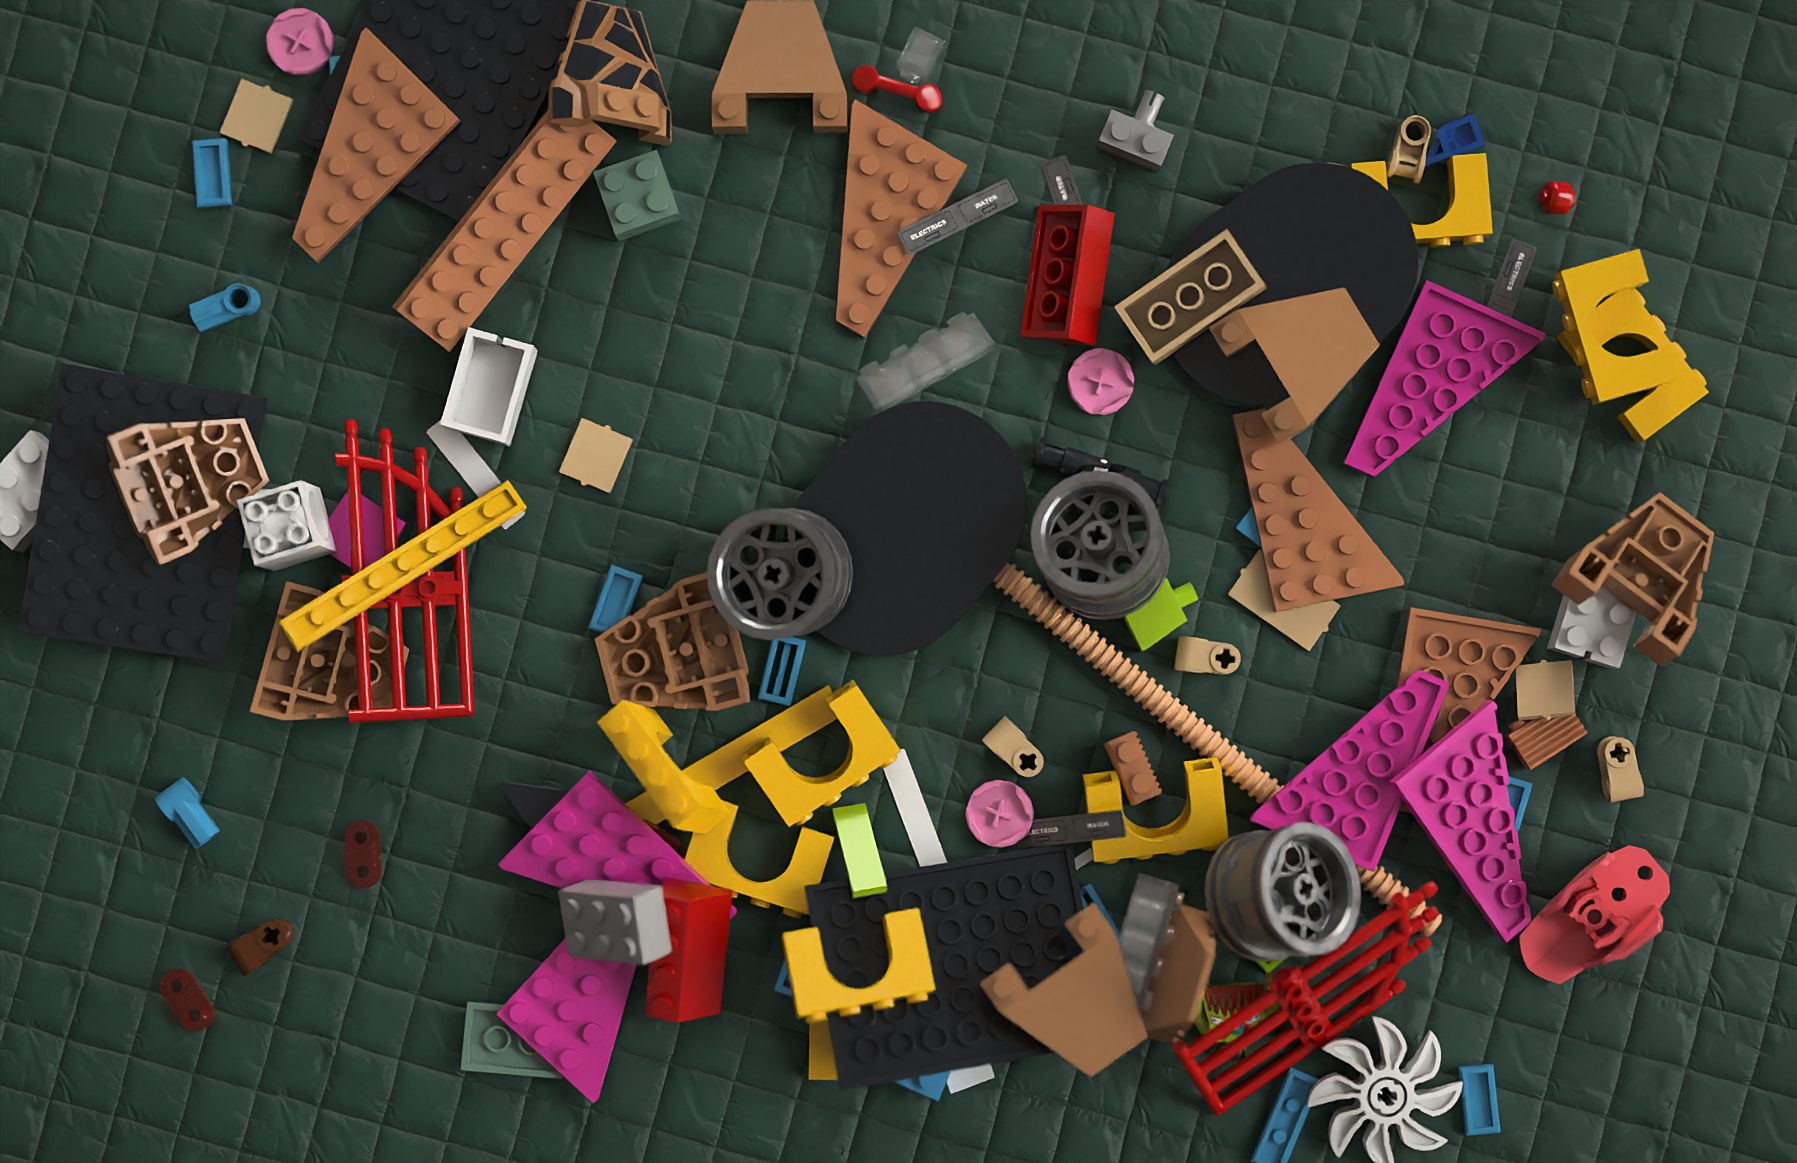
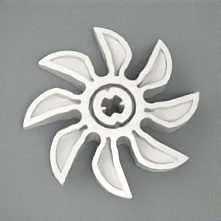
(1370, 1082)

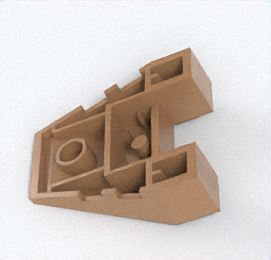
(779, 54)
(1311, 344)
(1651, 564)
(1183, 976)
(1084, 1007)

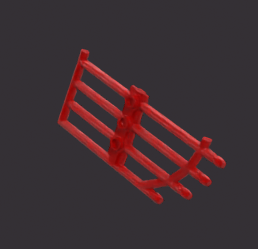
(425, 591)
(1302, 1008)

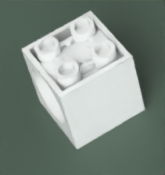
(286, 525)

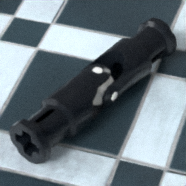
(1070, 460)

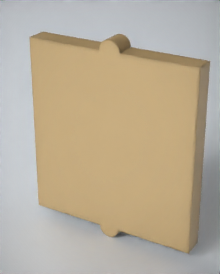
(256, 116)
(596, 455)
(1545, 690)

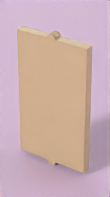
(1300, 624)

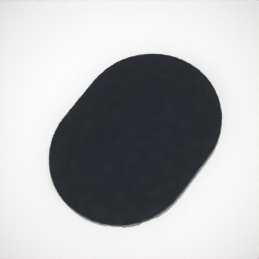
(1306, 235)
(928, 518)

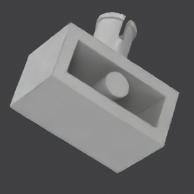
(1136, 136)

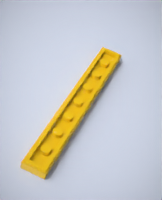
(402, 566)
(727, 761)

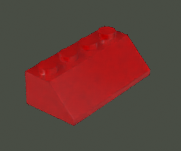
(1067, 274)
(692, 976)

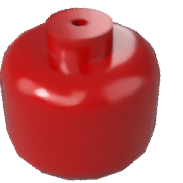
(1557, 197)

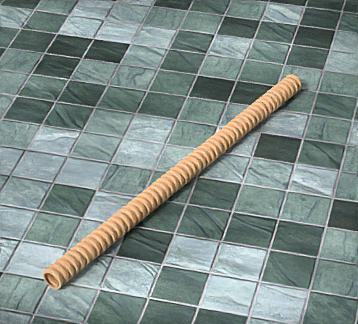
(1172, 713)

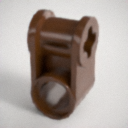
(256, 946)

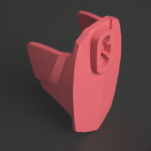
(1589, 927)

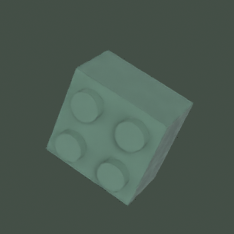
(637, 195)

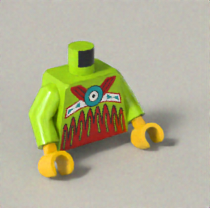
(1224, 1000)

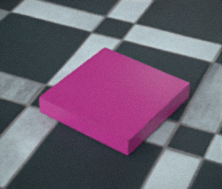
(372, 531)

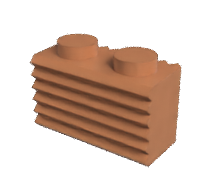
(1540, 739)
(1132, 768)

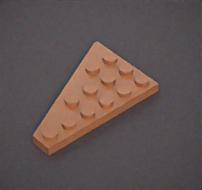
(374, 140)
(889, 186)
(1305, 532)
(1468, 654)

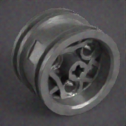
(1100, 545)
(730, 569)
(1283, 892)

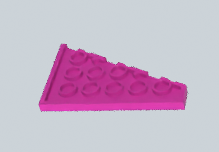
(1438, 365)
(1350, 780)
(1465, 810)
(596, 839)
(572, 1015)

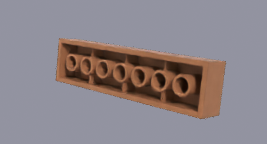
(501, 228)

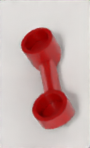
(927, 97)

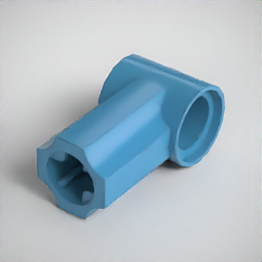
(223, 308)
(182, 805)

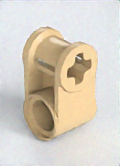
(1409, 156)
(1199, 656)
(1010, 744)
(1619, 775)

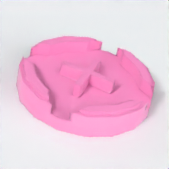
(300, 42)
(1100, 381)
(999, 813)

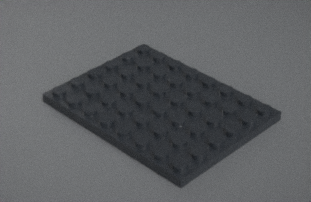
(483, 63)
(88, 566)
(973, 924)

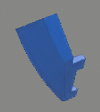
(1455, 139)

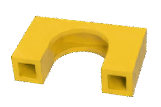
(1469, 205)
(1626, 317)
(1604, 373)
(638, 738)
(799, 795)
(1197, 827)
(711, 860)
(818, 993)

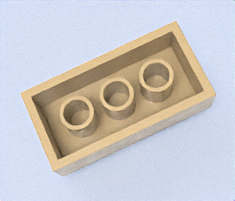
(1190, 297)

